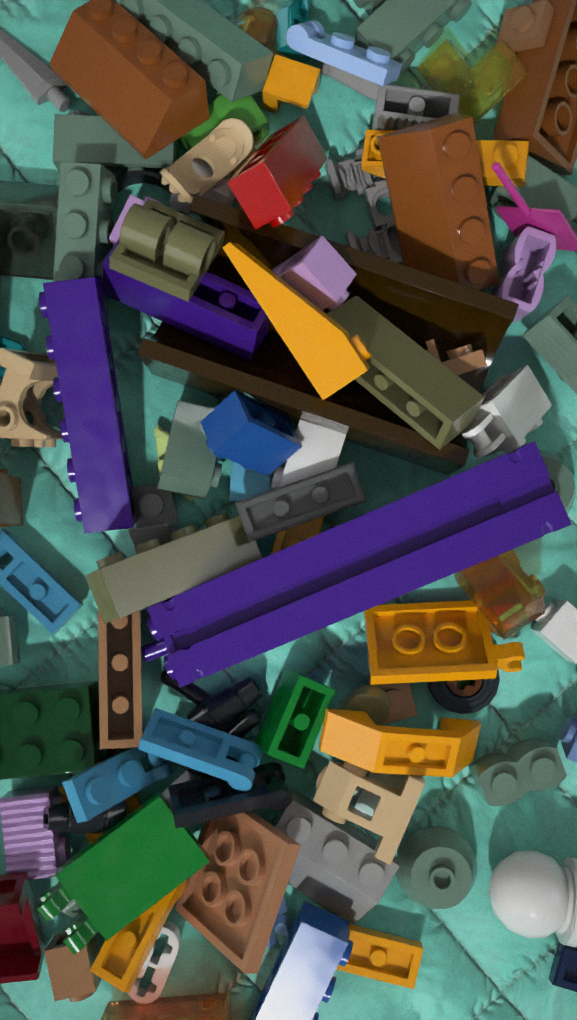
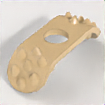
(220, 149)

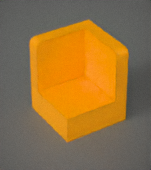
(290, 83)

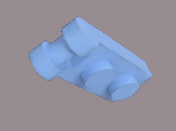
(339, 51)

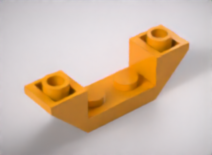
(399, 750)

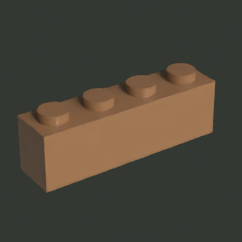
(120, 682)

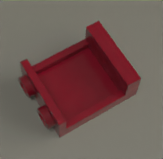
(20, 930)

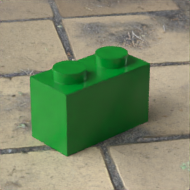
(294, 718)

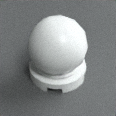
(536, 895)

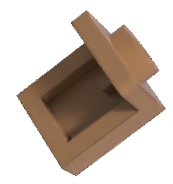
(526, 25)

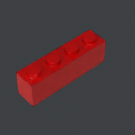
(279, 174)

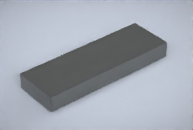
(300, 502)

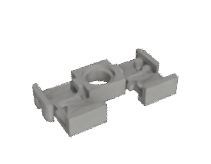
(351, 178)

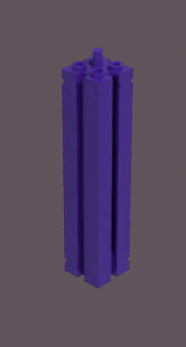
(356, 566)

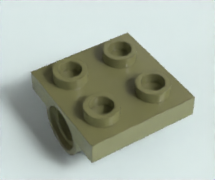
(165, 249)

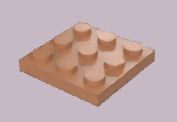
(241, 887)

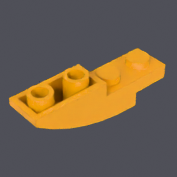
(510, 154)

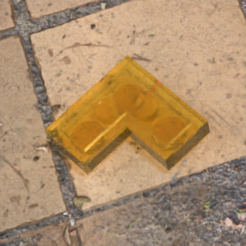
(478, 86)

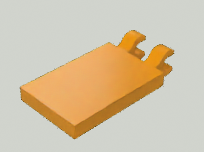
(435, 643)

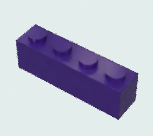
(216, 312)

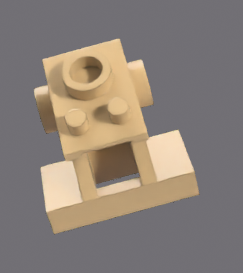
(21, 393)
(393, 812)

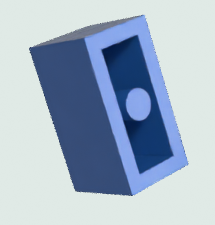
(250, 434)

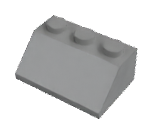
(334, 860)

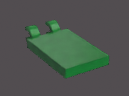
(124, 872)

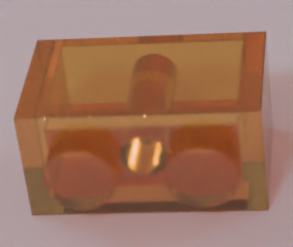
(503, 592)

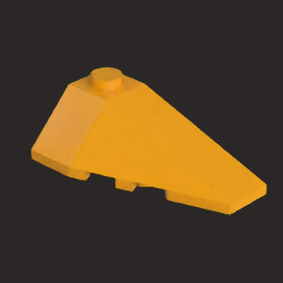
(315, 339)

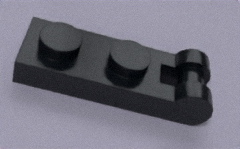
(214, 798)

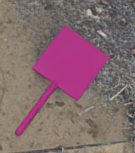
(546, 220)

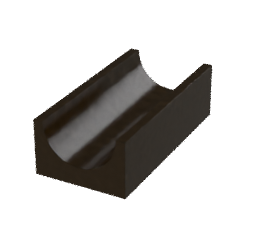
(408, 298)

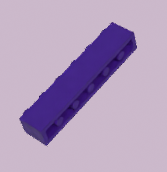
(90, 402)

